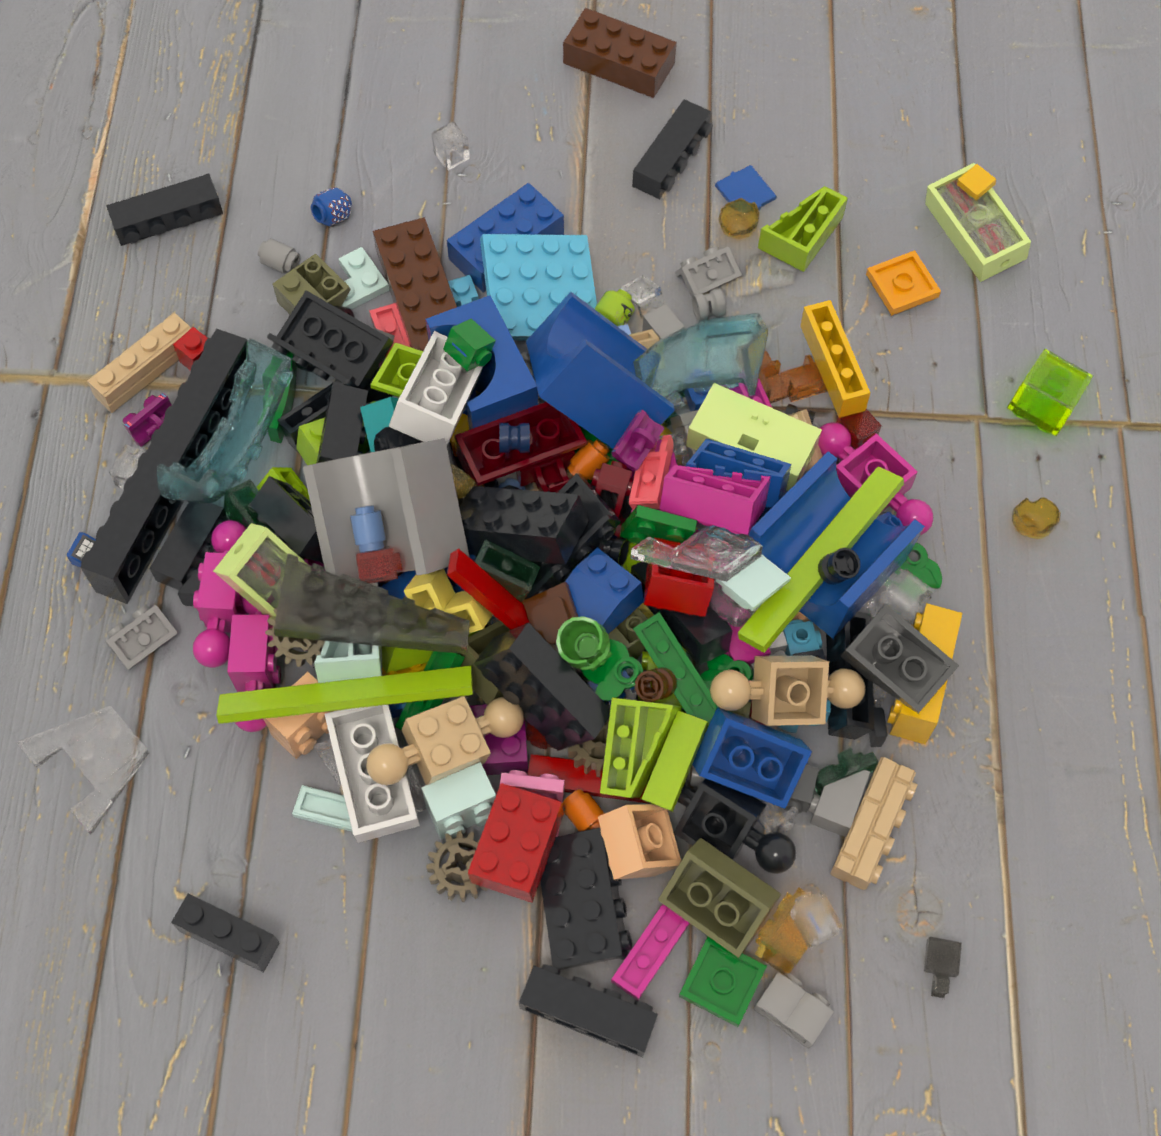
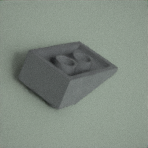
(899, 659)

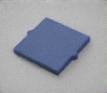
(746, 185)

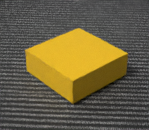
(976, 181)

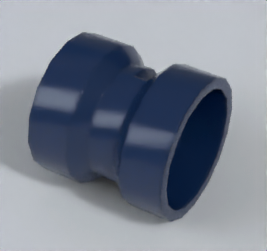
(514, 437)

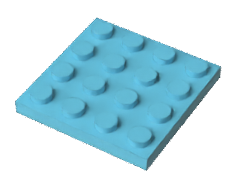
(534, 275)

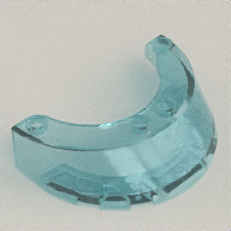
(238, 439)

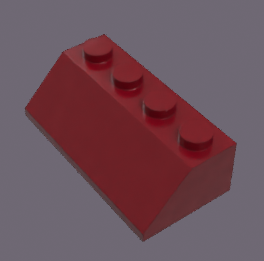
(550, 437)

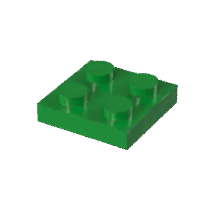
(653, 523)
(722, 982)

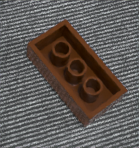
(619, 52)

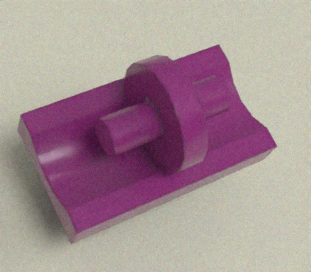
(142, 425)
(637, 441)

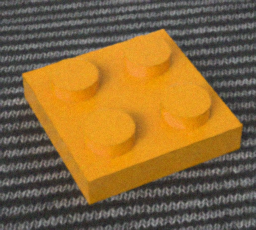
(903, 282)

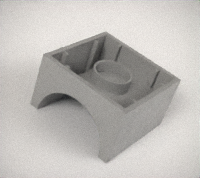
(415, 498)

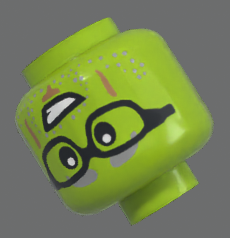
(616, 307)

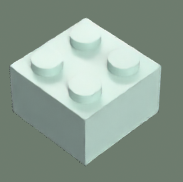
(459, 800)

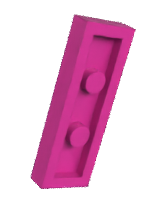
(650, 952)

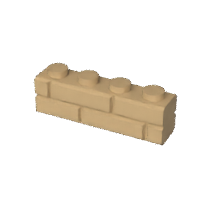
(138, 364)
(873, 824)

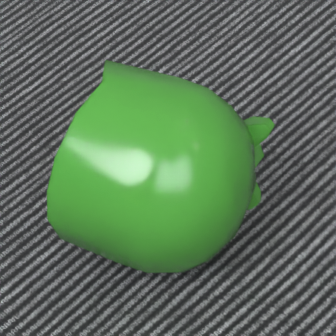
(583, 643)

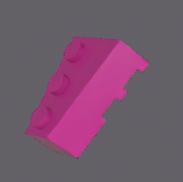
(714, 499)

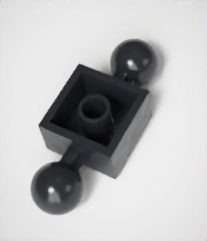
(727, 823)

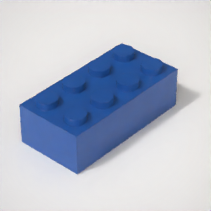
(520, 213)

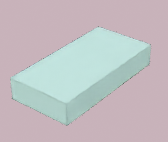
(322, 808)

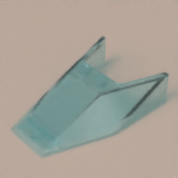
(706, 353)

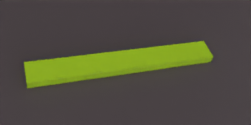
(842, 532)
(345, 694)

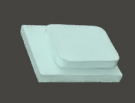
(755, 583)

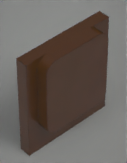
(550, 610)

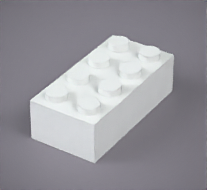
(434, 394)
(372, 807)

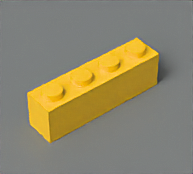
(835, 359)

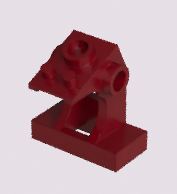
(547, 475)
(616, 479)

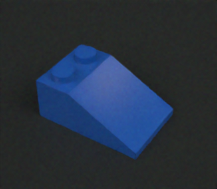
(604, 590)

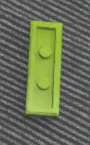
(675, 761)

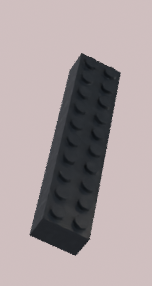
(142, 514)

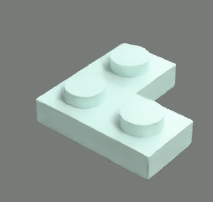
(364, 278)

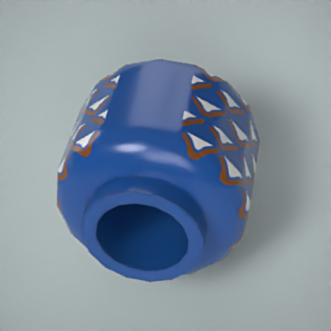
(331, 206)

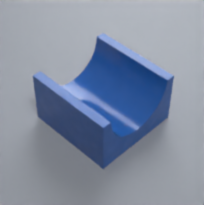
(589, 371)
(505, 380)
(801, 518)

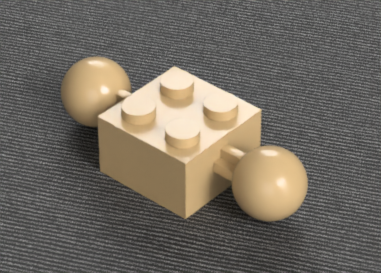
(788, 690)
(444, 740)

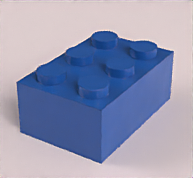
(751, 757)

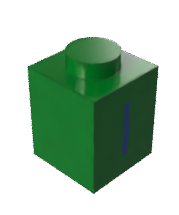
(469, 345)

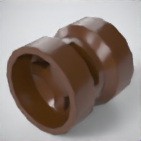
(663, 684)

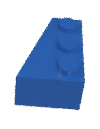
(727, 459)

